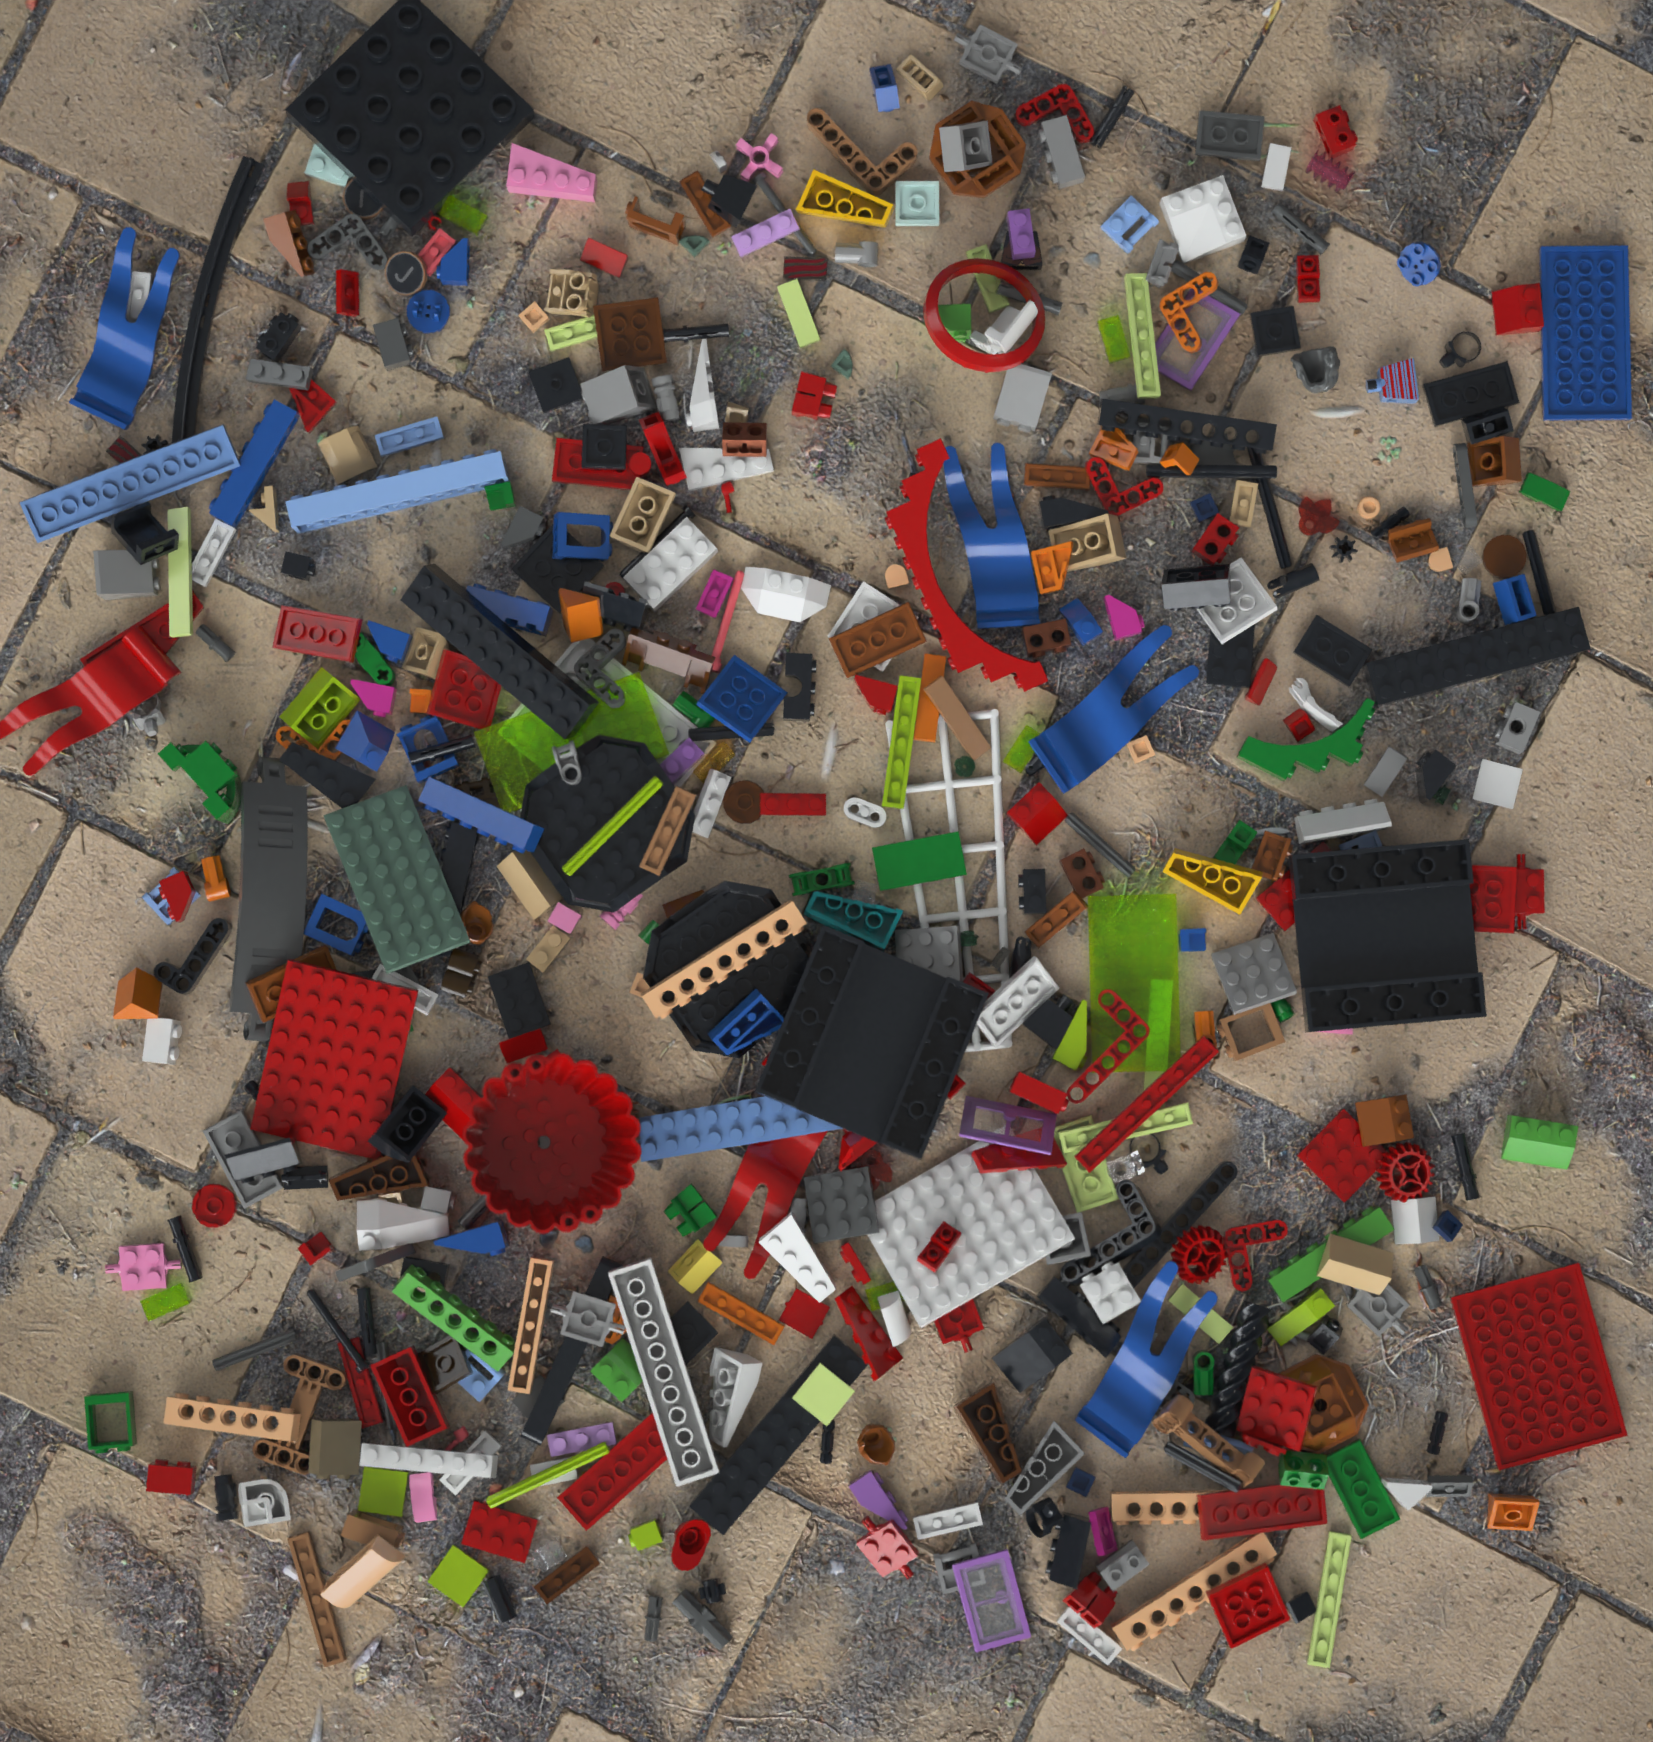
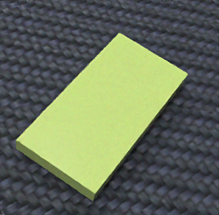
(1086, 1188)

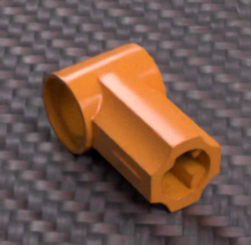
(216, 884)
(1205, 1026)

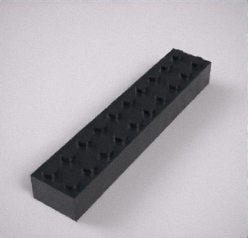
(499, 651)
(1476, 657)
(770, 1443)

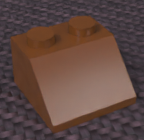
(1495, 461)
(1384, 1120)

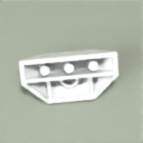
(784, 593)

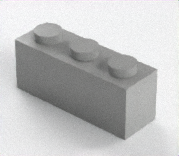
(1061, 152)

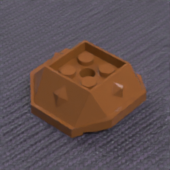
(1006, 152)
(1342, 1400)

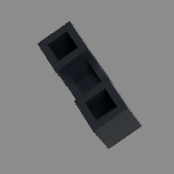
(800, 706)

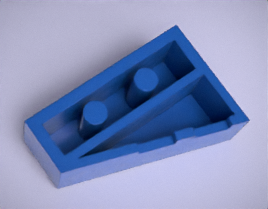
(746, 1023)

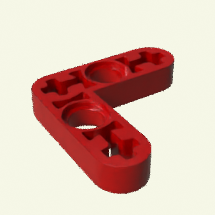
(1063, 106)
(1113, 494)
(1240, 1247)

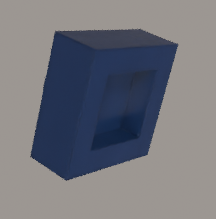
(1204, 508)
(1447, 1226)
(1080, 1482)

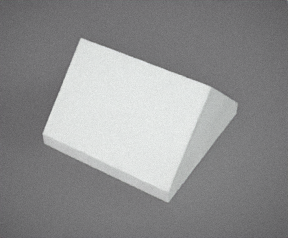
(1414, 1220)
(1407, 1491)

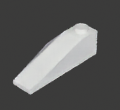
(702, 404)

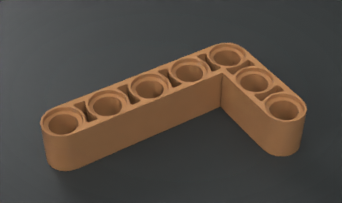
(857, 157)

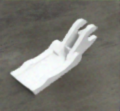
(1308, 705)

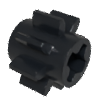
(153, 443)
(1348, 546)
(712, 1590)

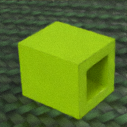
(645, 1535)

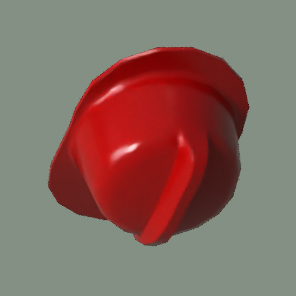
(690, 1544)

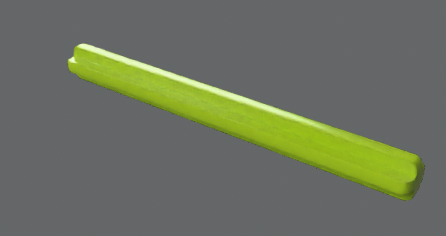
(612, 826)
(547, 1475)

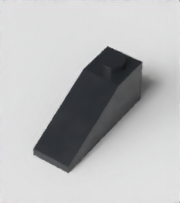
(1063, 512)

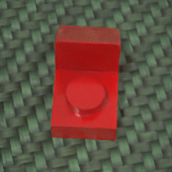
(300, 200)

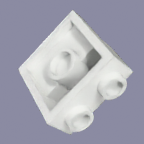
(1109, 1292)

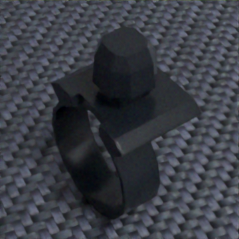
(1448, 359)
(1159, 1165)
(1049, 1514)

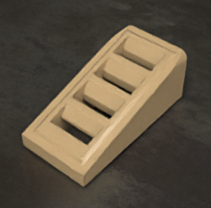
(929, 87)

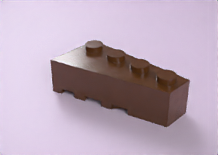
(378, 1177)
(987, 1427)

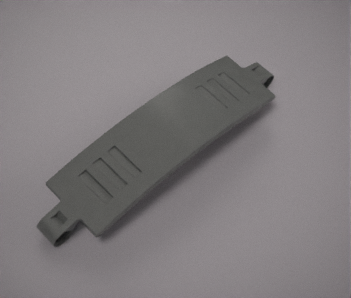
(270, 885)

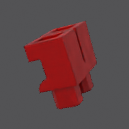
(810, 396)
(1091, 1599)

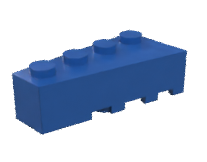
(515, 611)

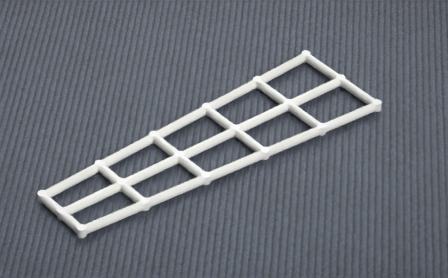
(998, 845)

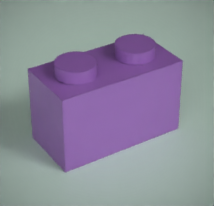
(1021, 234)
(682, 760)

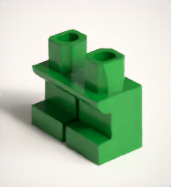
(696, 1218)

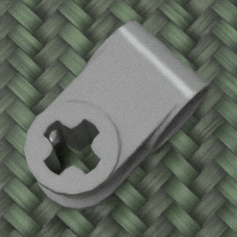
(567, 761)

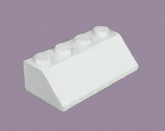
(1342, 822)

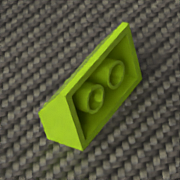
(319, 707)

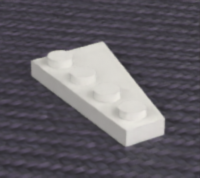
(708, 467)
(793, 1251)

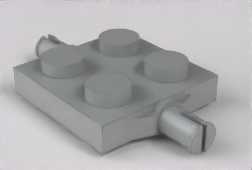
(988, 54)
(1379, 1311)
(588, 1318)

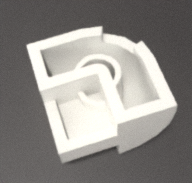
(263, 1502)

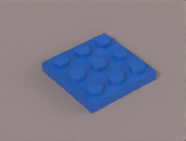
(741, 698)

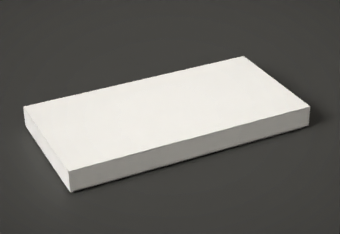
(1016, 1001)

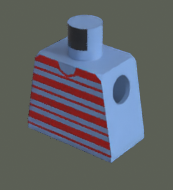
(1396, 383)

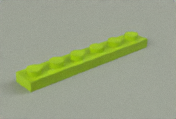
(901, 742)

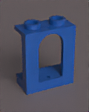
(562, 550)
(407, 739)
(312, 929)

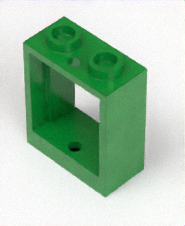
(91, 1425)

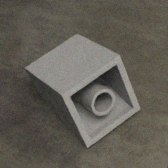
(618, 395)
(1022, 397)
(123, 577)

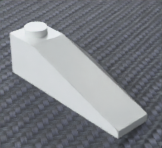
(392, 1224)
(733, 1384)

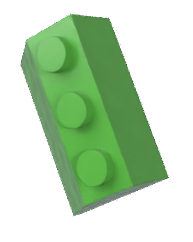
(1539, 1142)

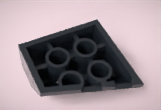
(619, 609)

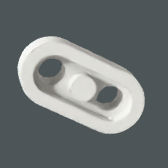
(865, 811)

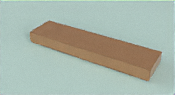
(957, 718)
(668, 830)

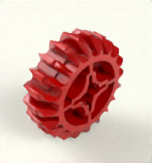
(1417, 1161)
(1192, 1252)

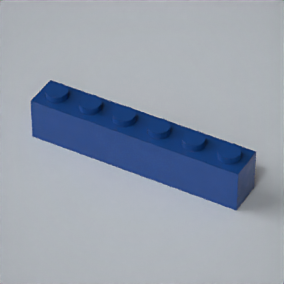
(255, 463)
(480, 814)

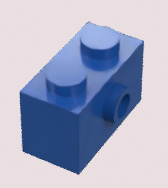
(1514, 599)

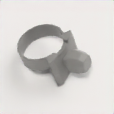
(150, 722)

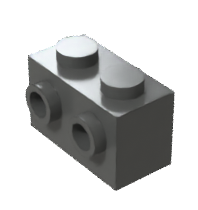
(392, 344)

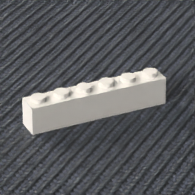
(428, 1460)

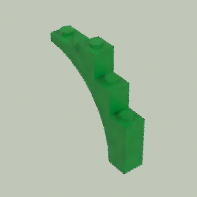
(1280, 759)

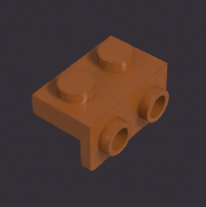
(1412, 540)
(1271, 855)

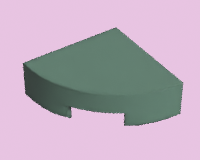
(694, 244)
(843, 364)

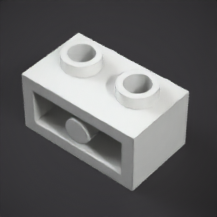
(162, 1041)

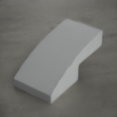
(1385, 771)

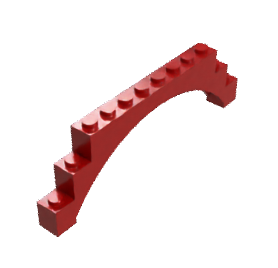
(911, 530)

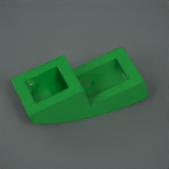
(1544, 491)
(1235, 843)

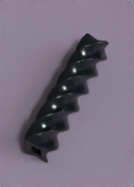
(1232, 1383)

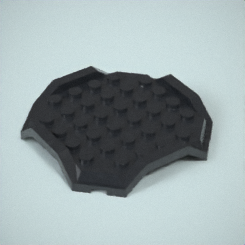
(574, 813)
(704, 925)

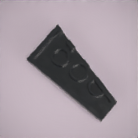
(336, 781)

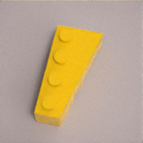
(840, 201)
(1216, 879)

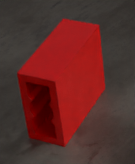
(1038, 1093)

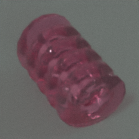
(1329, 171)

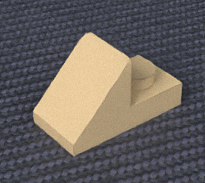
(268, 515)

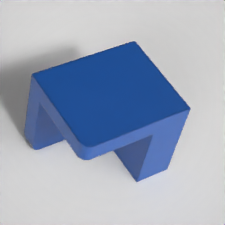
(1192, 940)

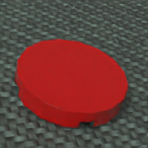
(214, 1205)

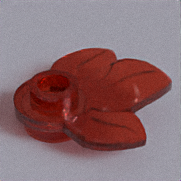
(1318, 514)
(879, 1171)

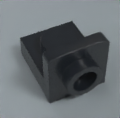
(1253, 255)
(1325, 1334)

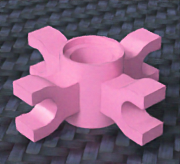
(764, 150)

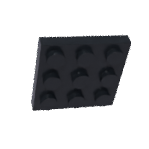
(549, 575)

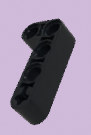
(198, 952)

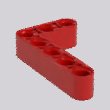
(1113, 1050)

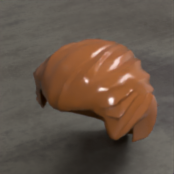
(477, 922)
(876, 1444)

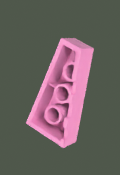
(544, 176)

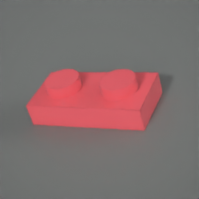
(435, 249)

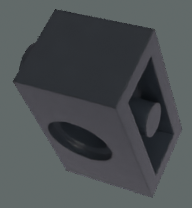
(1487, 425)

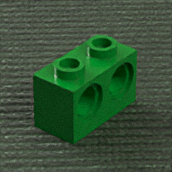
(1303, 1470)

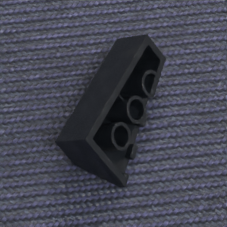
(1079, 1316)

